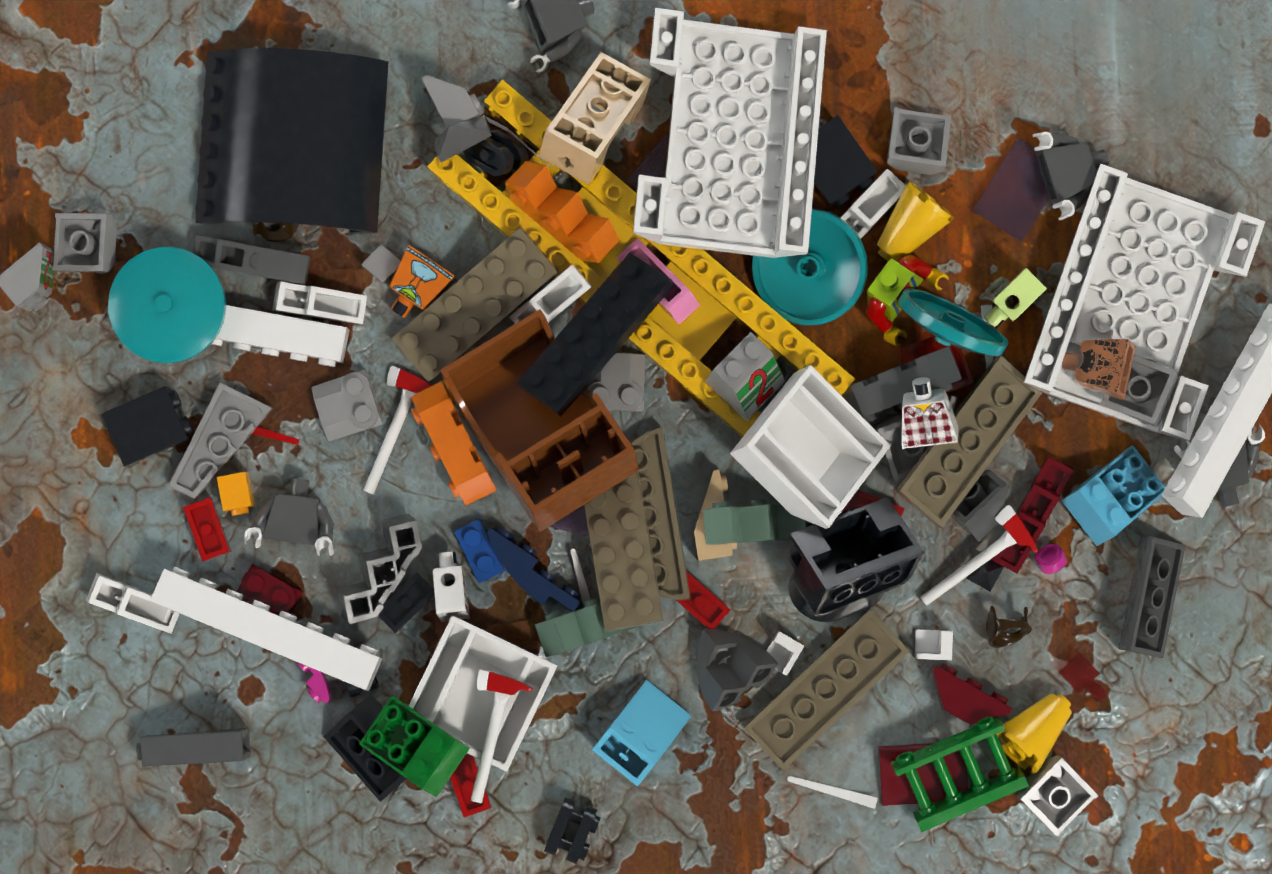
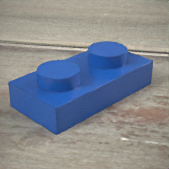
(479, 551)

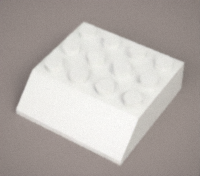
(810, 448)
(451, 696)

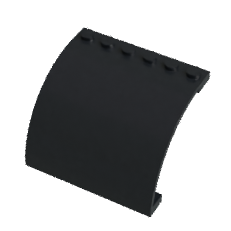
(292, 138)

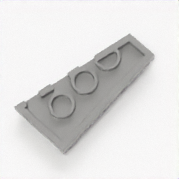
(221, 432)

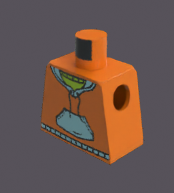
(418, 282)

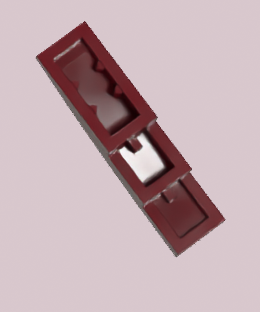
(1036, 509)

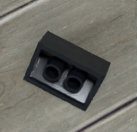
(345, 740)

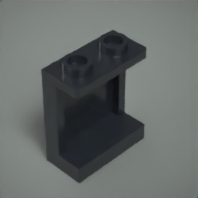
(840, 164)
(147, 425)

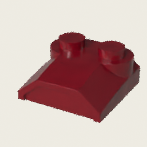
(269, 589)

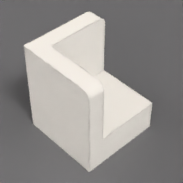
(933, 644)
(784, 651)

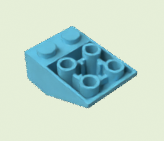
(1114, 496)
(641, 733)

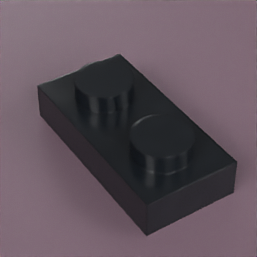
(406, 602)

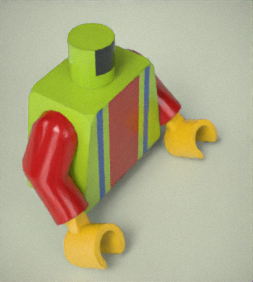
(888, 287)

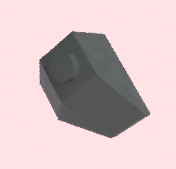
(981, 505)

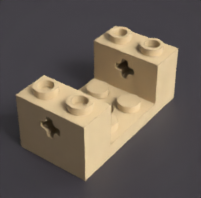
(580, 135)

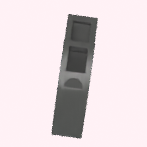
(252, 259)

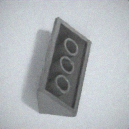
(1152, 596)

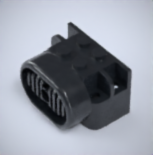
(851, 561)

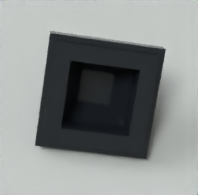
(986, 575)

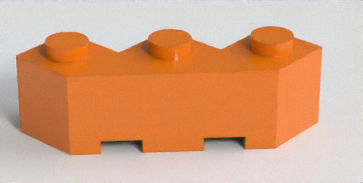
(561, 213)
(452, 444)

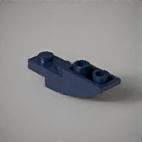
(520, 565)

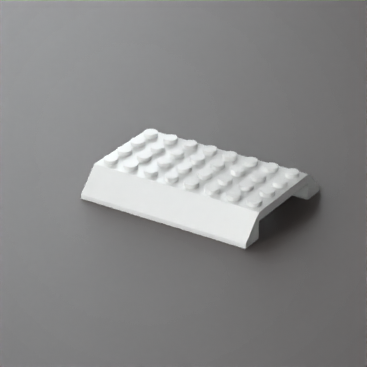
(736, 138)
(1139, 277)

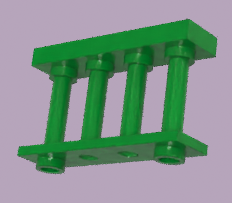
(982, 790)

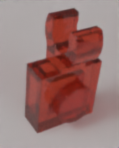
(1081, 675)

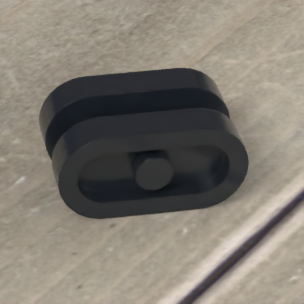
(497, 154)
(587, 823)

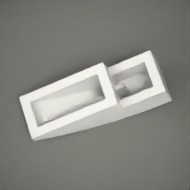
(874, 203)
(554, 296)
(319, 303)
(130, 603)

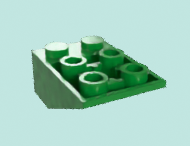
(414, 746)

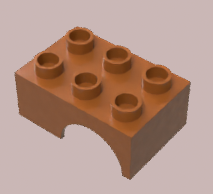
(543, 457)

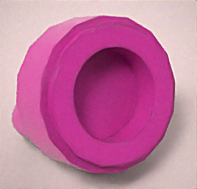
(1050, 559)

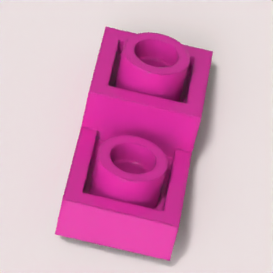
(318, 685)

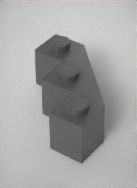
(889, 387)
(381, 570)

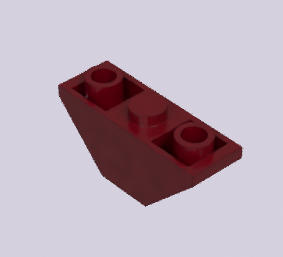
(965, 698)

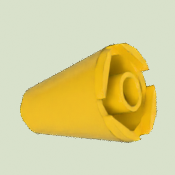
(911, 223)
(1034, 731)

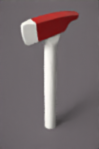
(410, 386)
(1015, 533)
(503, 689)

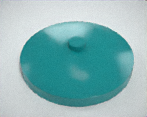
(816, 284)
(167, 305)
(952, 323)

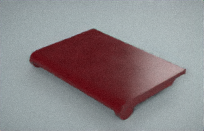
(897, 789)

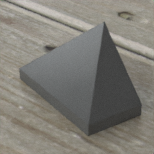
(461, 137)

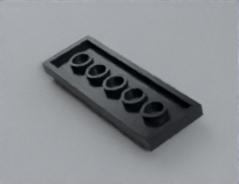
(595, 334)

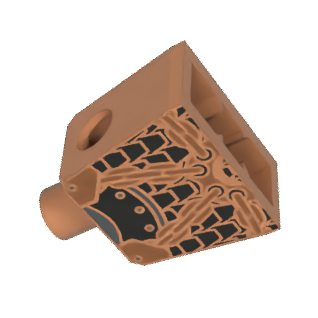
(1102, 365)

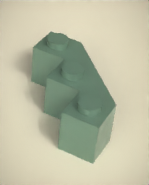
(750, 523)
(573, 629)

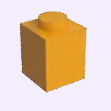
(236, 493)

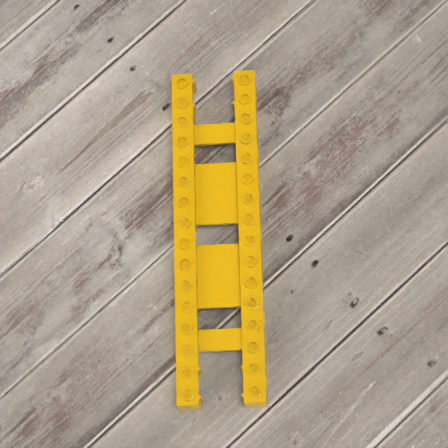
(664, 341)

